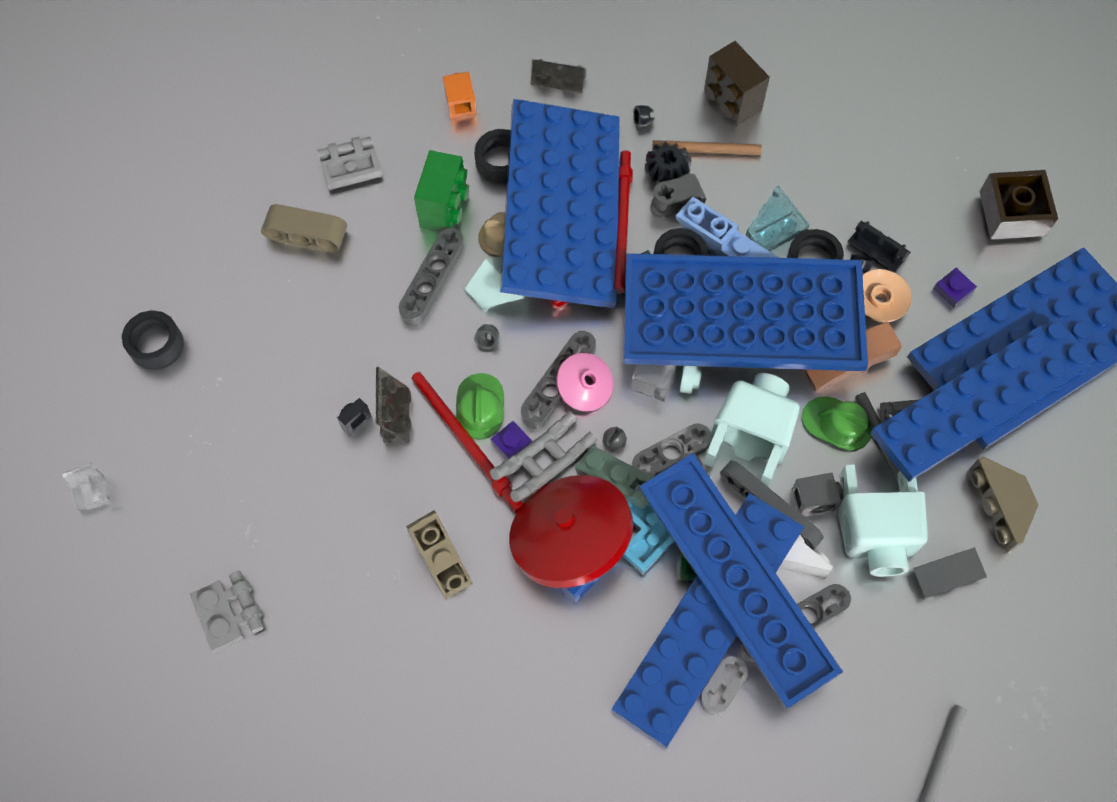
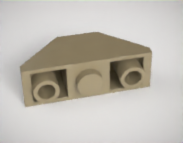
(1006, 499)
(439, 554)

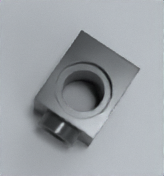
(817, 494)

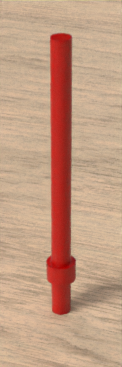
(625, 179)
(502, 486)

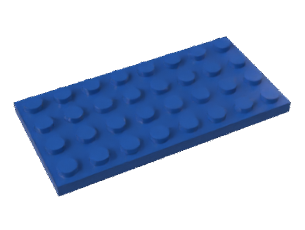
(561, 204)
(1072, 290)
(745, 312)

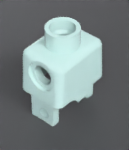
(756, 422)
(882, 524)

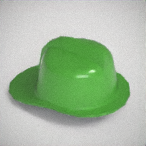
(480, 405)
(837, 422)

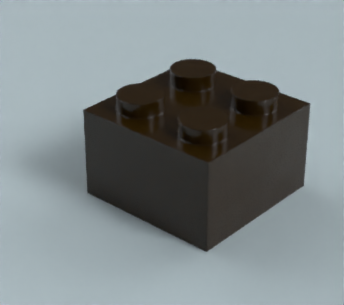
(736, 83)
(1018, 204)

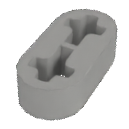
(730, 689)

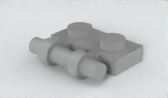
(352, 167)
(217, 614)

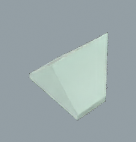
(485, 285)

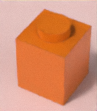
(459, 95)

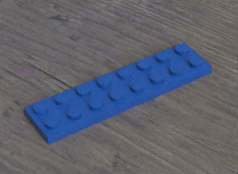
(981, 398)
(740, 581)
(696, 637)

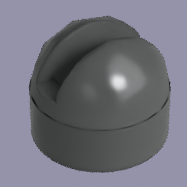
(481, 336)
(618, 444)

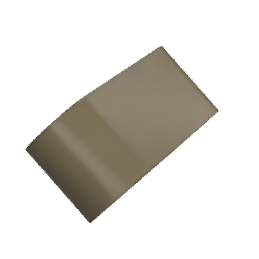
(304, 228)

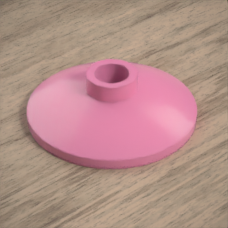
(572, 383)

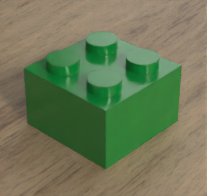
(441, 191)

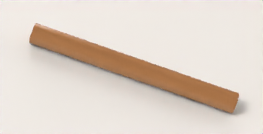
(714, 148)

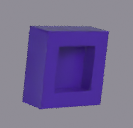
(954, 287)
(510, 440)

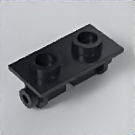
(879, 246)

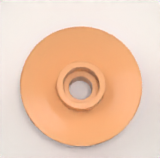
(891, 289)

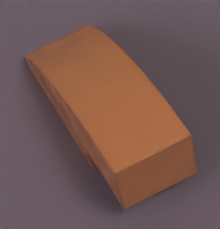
(881, 345)

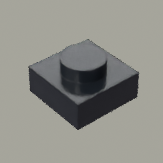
(354, 416)

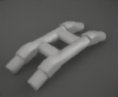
(546, 441)

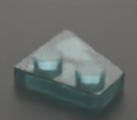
(776, 222)

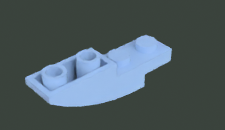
(718, 232)

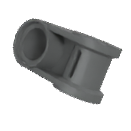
(676, 195)

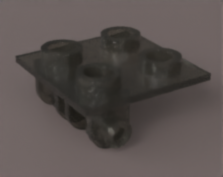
(392, 407)

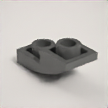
(949, 572)

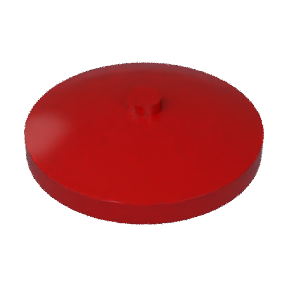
(571, 531)

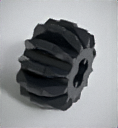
(667, 163)

